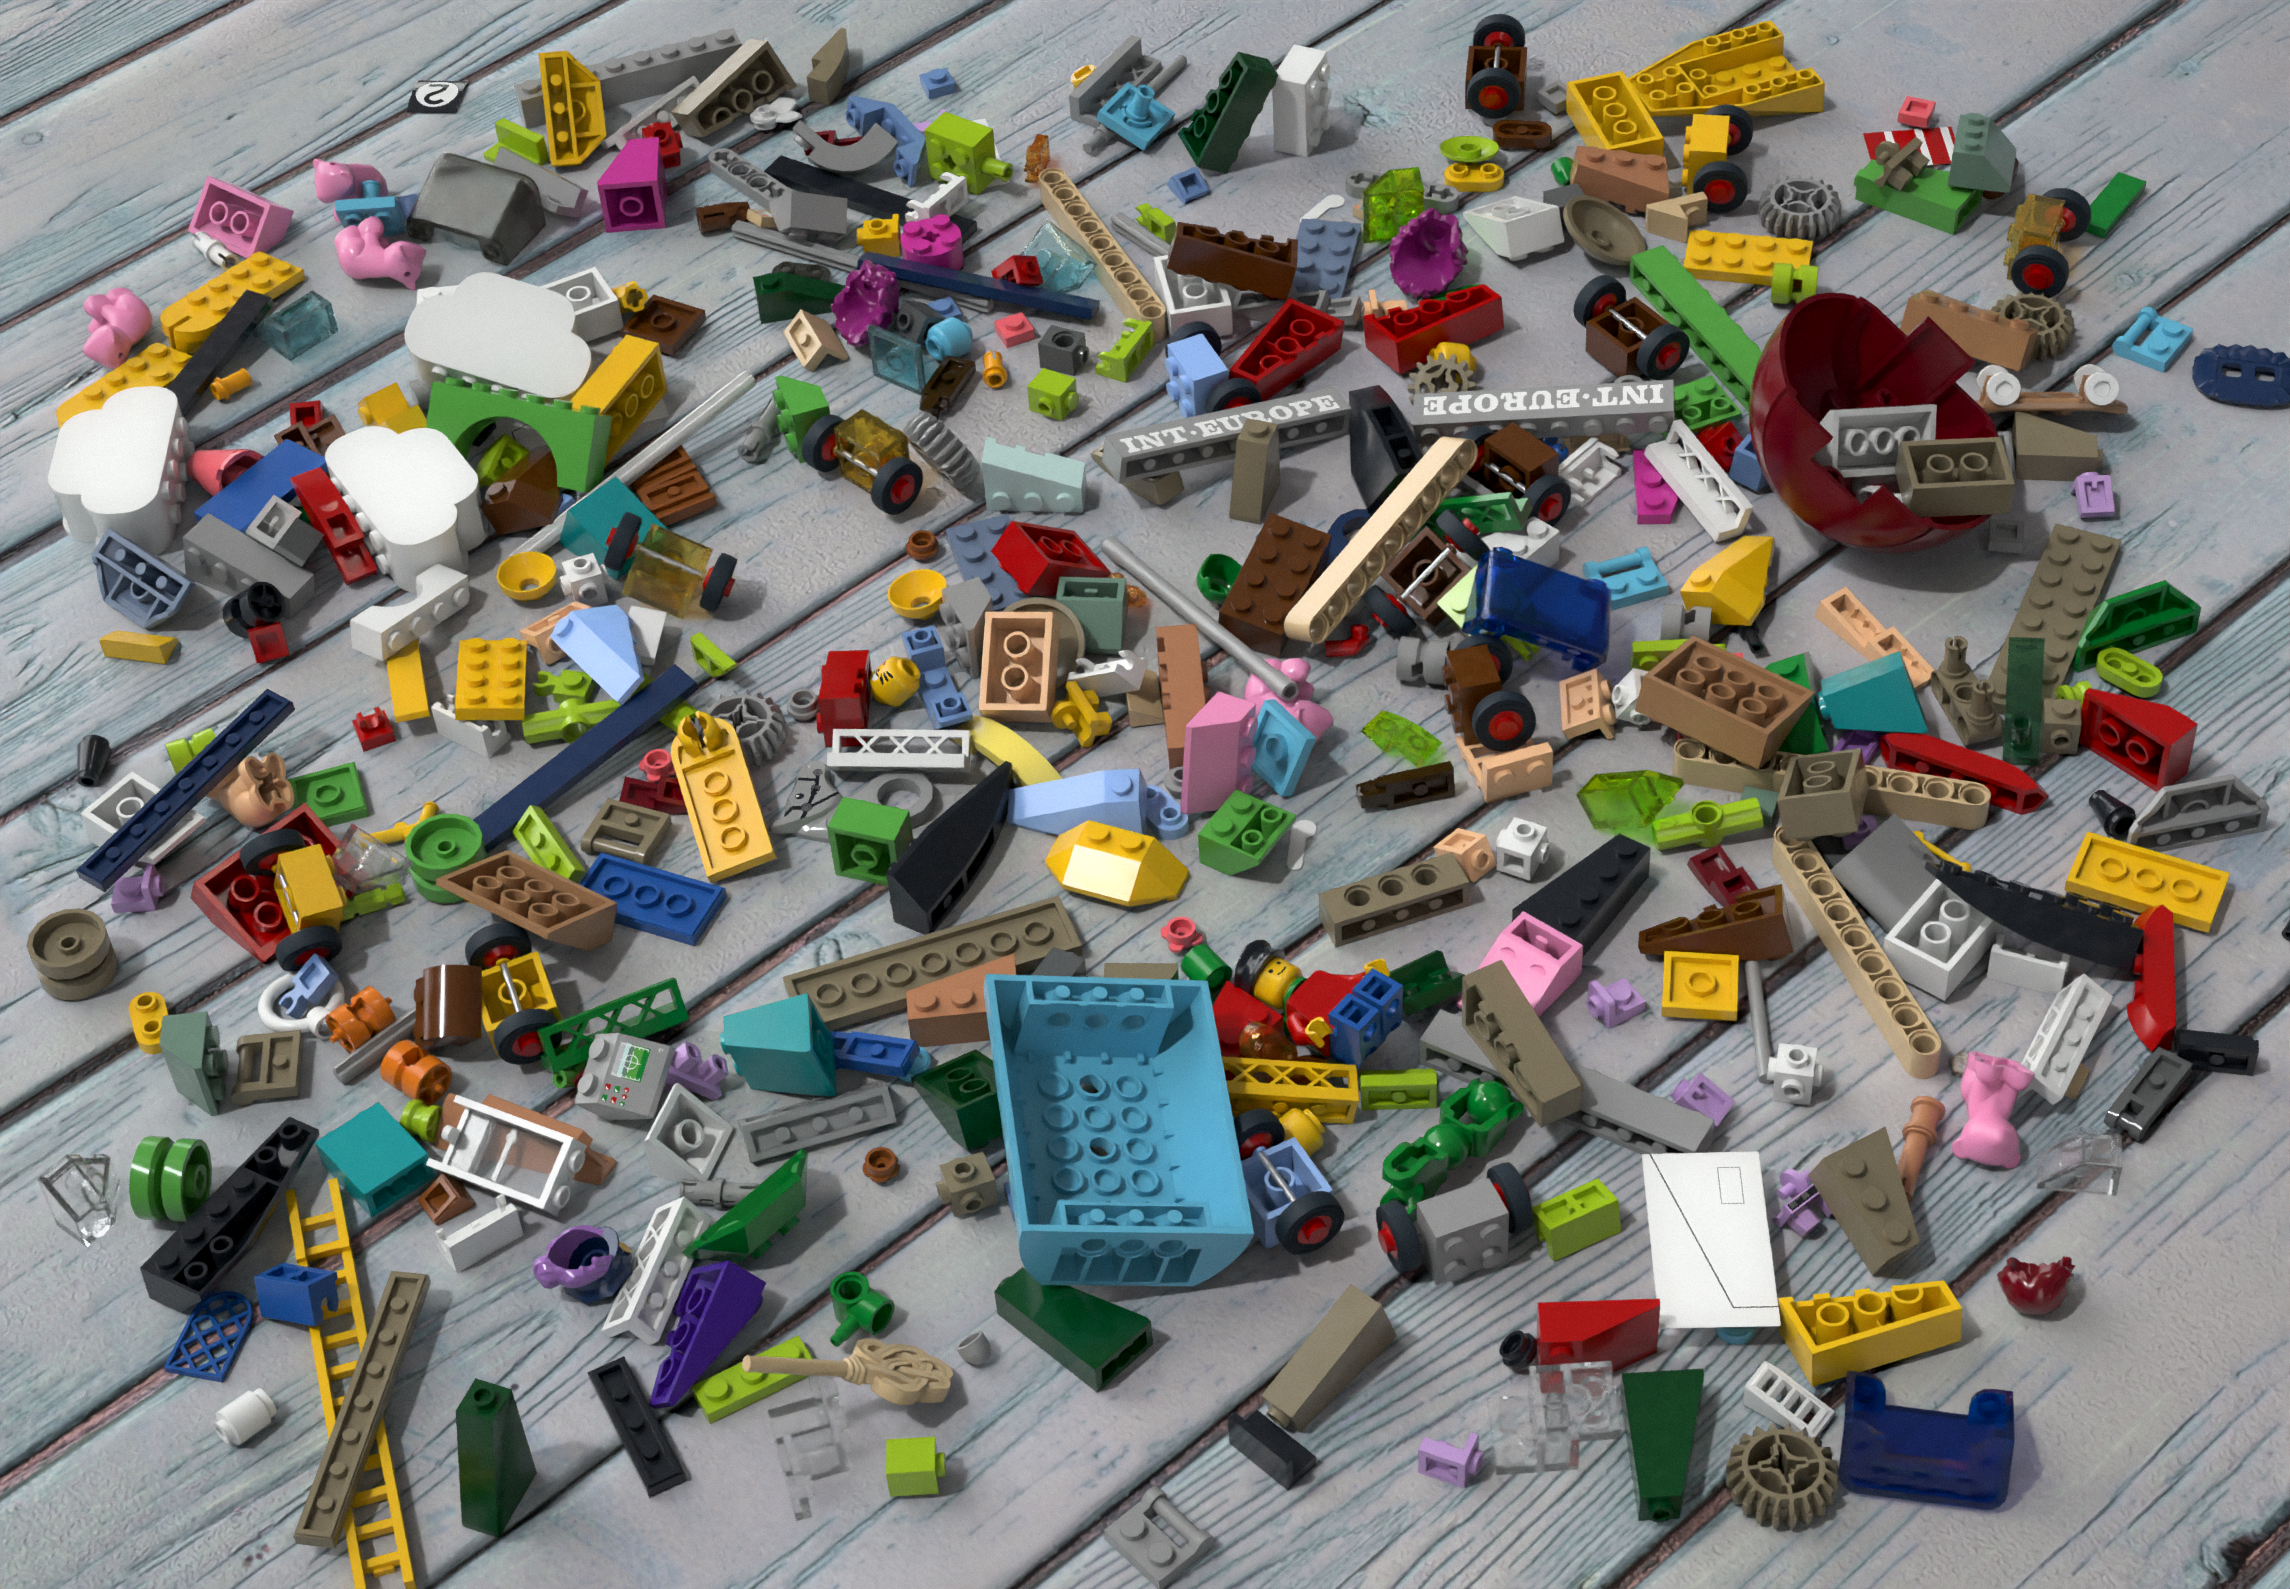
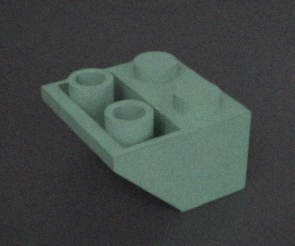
(1100, 608)
(195, 1058)

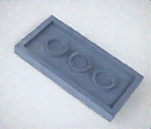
(1326, 255)
(972, 549)

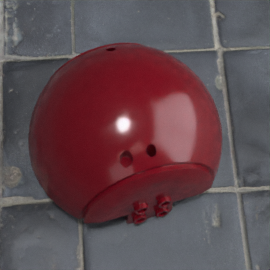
(1851, 356)

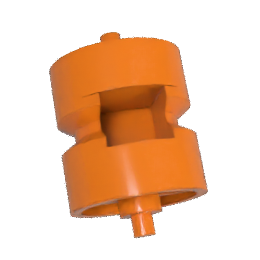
(356, 1023)
(415, 1072)

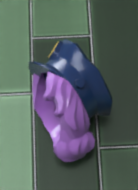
(586, 1262)

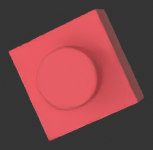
(1916, 112)
(1014, 329)

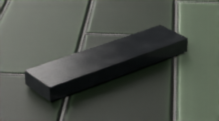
(637, 1427)

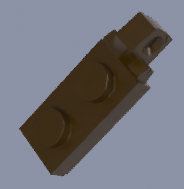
(946, 385)
(1408, 787)

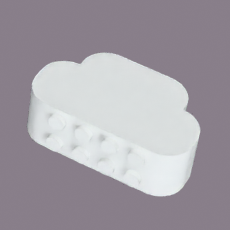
(501, 337)
(124, 468)
(409, 498)

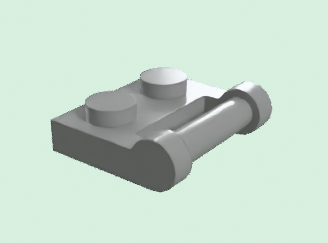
(1149, 1547)

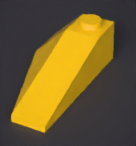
(1732, 581)

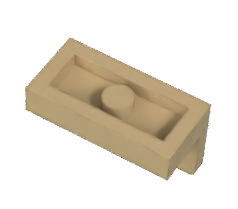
(813, 340)

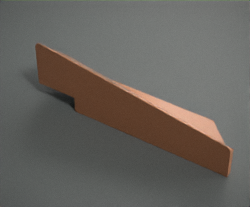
(596, 1165)

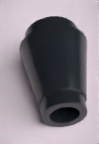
(92, 758)
(2112, 814)

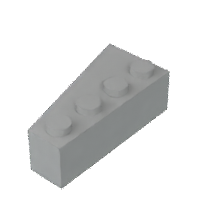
(233, 562)

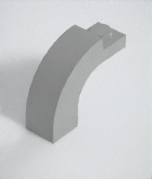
(850, 159)

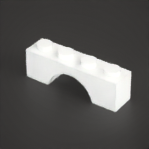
(389, 629)

